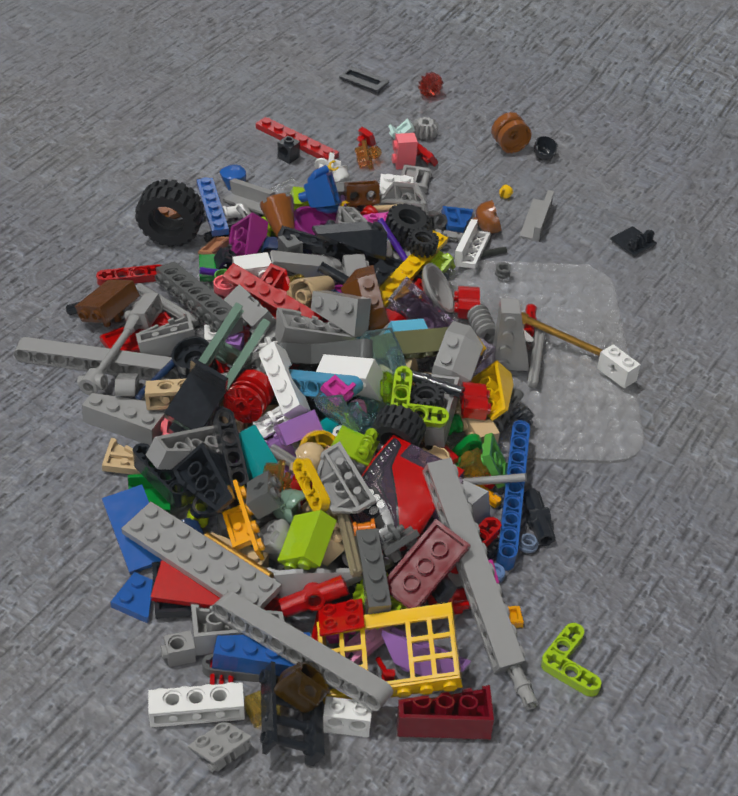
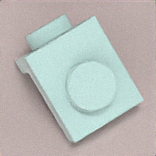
(405, 127)

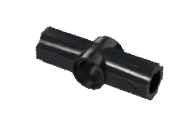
(538, 517)

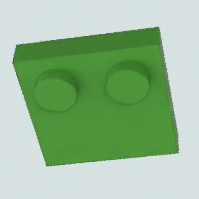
(493, 457)

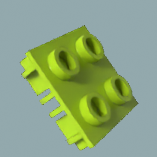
(357, 445)

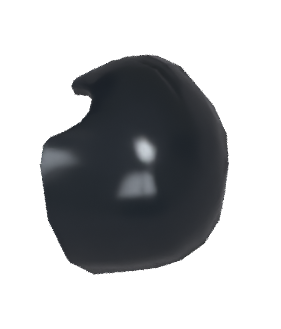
(545, 148)

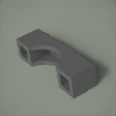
(374, 575)

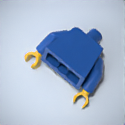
(322, 190)

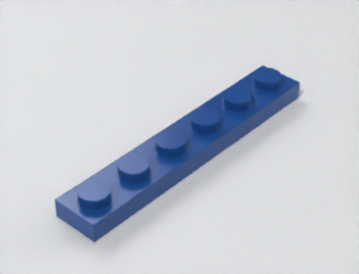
(212, 206)

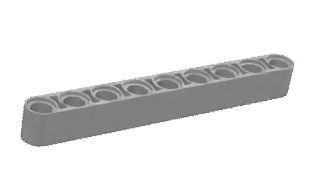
(87, 357)
(299, 647)

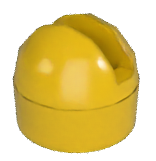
(505, 191)

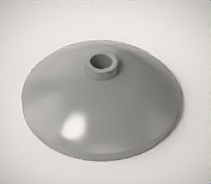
(437, 288)

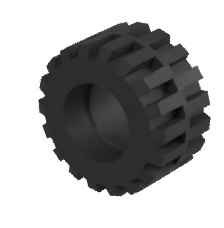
(405, 218)
(399, 422)

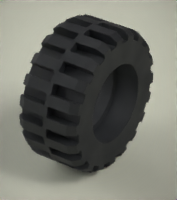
(174, 196)

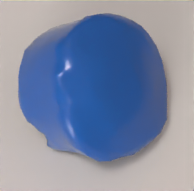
(231, 172)

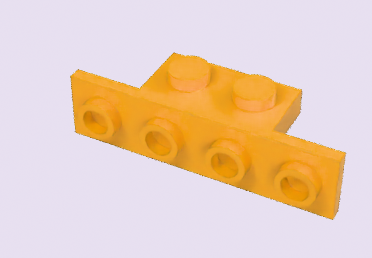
(240, 525)

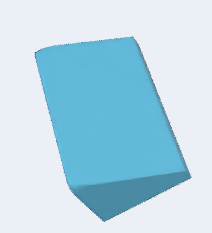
(404, 325)

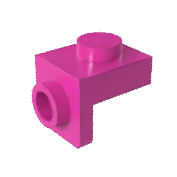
(336, 386)

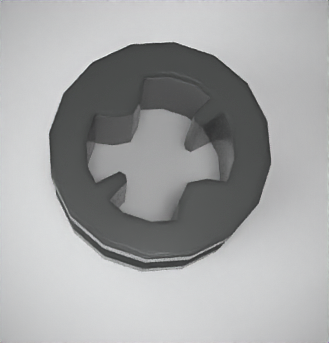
(503, 270)

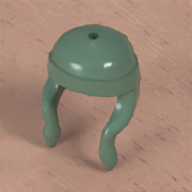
(289, 504)

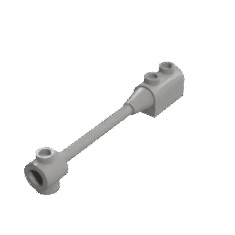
(140, 317)

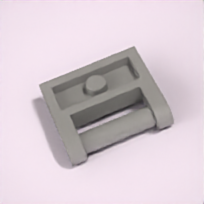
(414, 171)

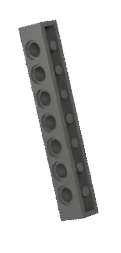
(195, 296)

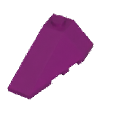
(248, 235)

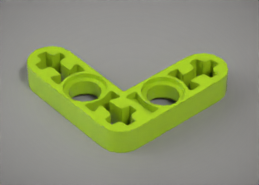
(433, 422)
(561, 658)

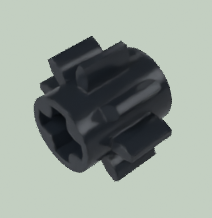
(522, 414)

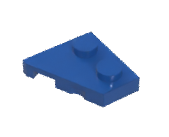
(457, 218)
(134, 597)

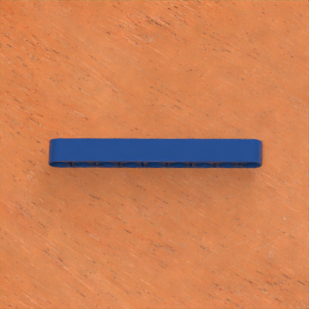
(513, 496)

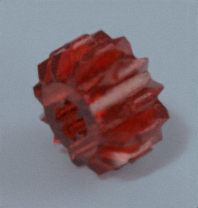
(430, 84)

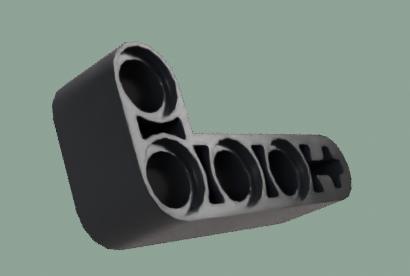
(161, 479)

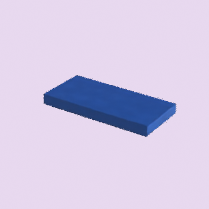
(120, 510)

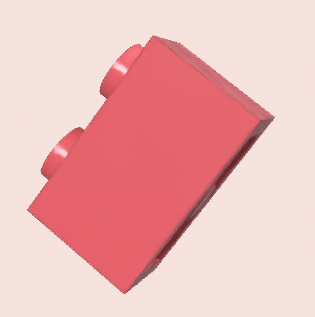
(404, 150)

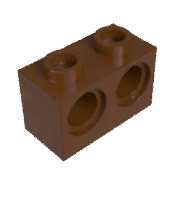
(362, 189)

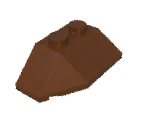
(365, 284)

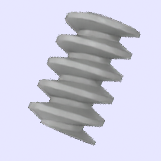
(482, 322)

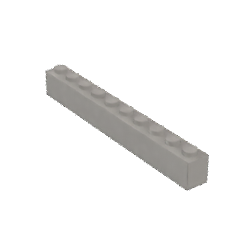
(474, 568)

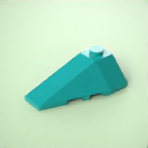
(255, 451)

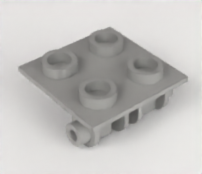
(221, 745)

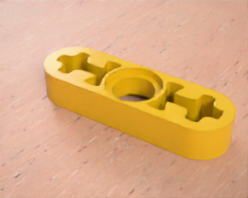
(304, 473)

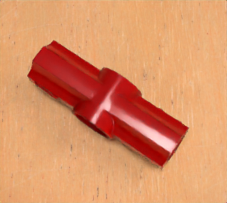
(324, 592)

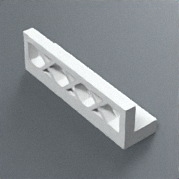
(467, 243)

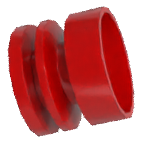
(249, 396)

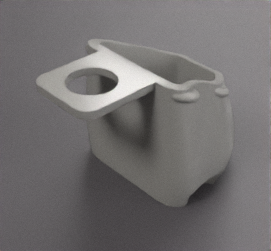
(273, 536)

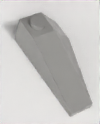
(296, 579)

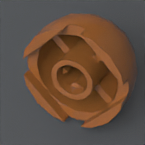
(487, 217)

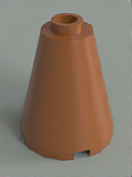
(279, 211)

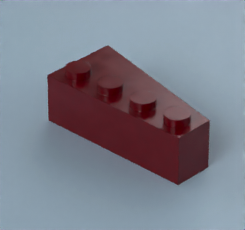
(447, 715)

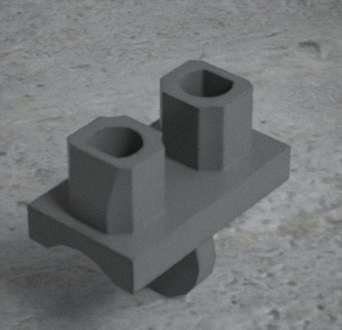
(396, 539)

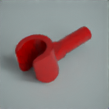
(386, 674)

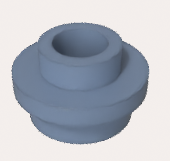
(528, 543)

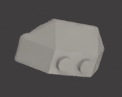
(405, 193)
(458, 353)
(343, 482)

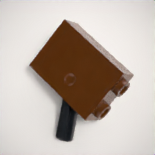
(105, 302)

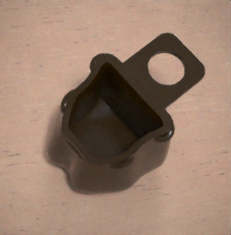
(302, 686)

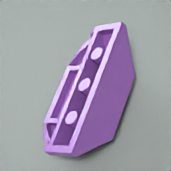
(397, 646)

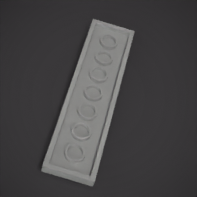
(199, 556)

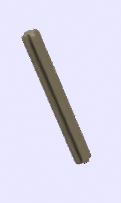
(350, 545)

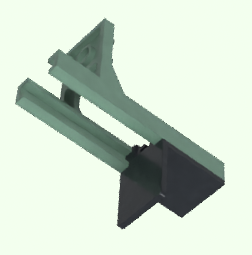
(206, 387)

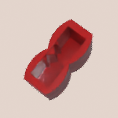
(465, 299)
(475, 401)

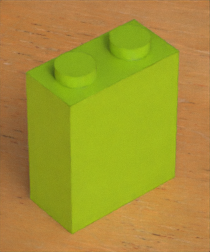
(307, 540)

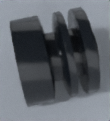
(186, 350)

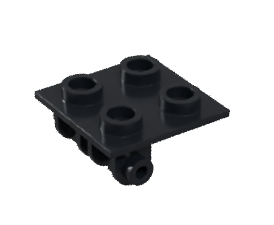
(634, 240)

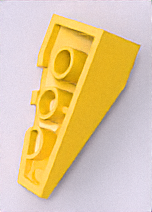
(500, 384)

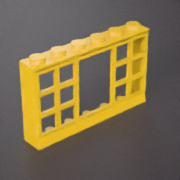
(414, 685)

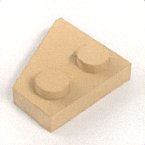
(119, 459)

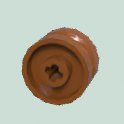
(511, 132)

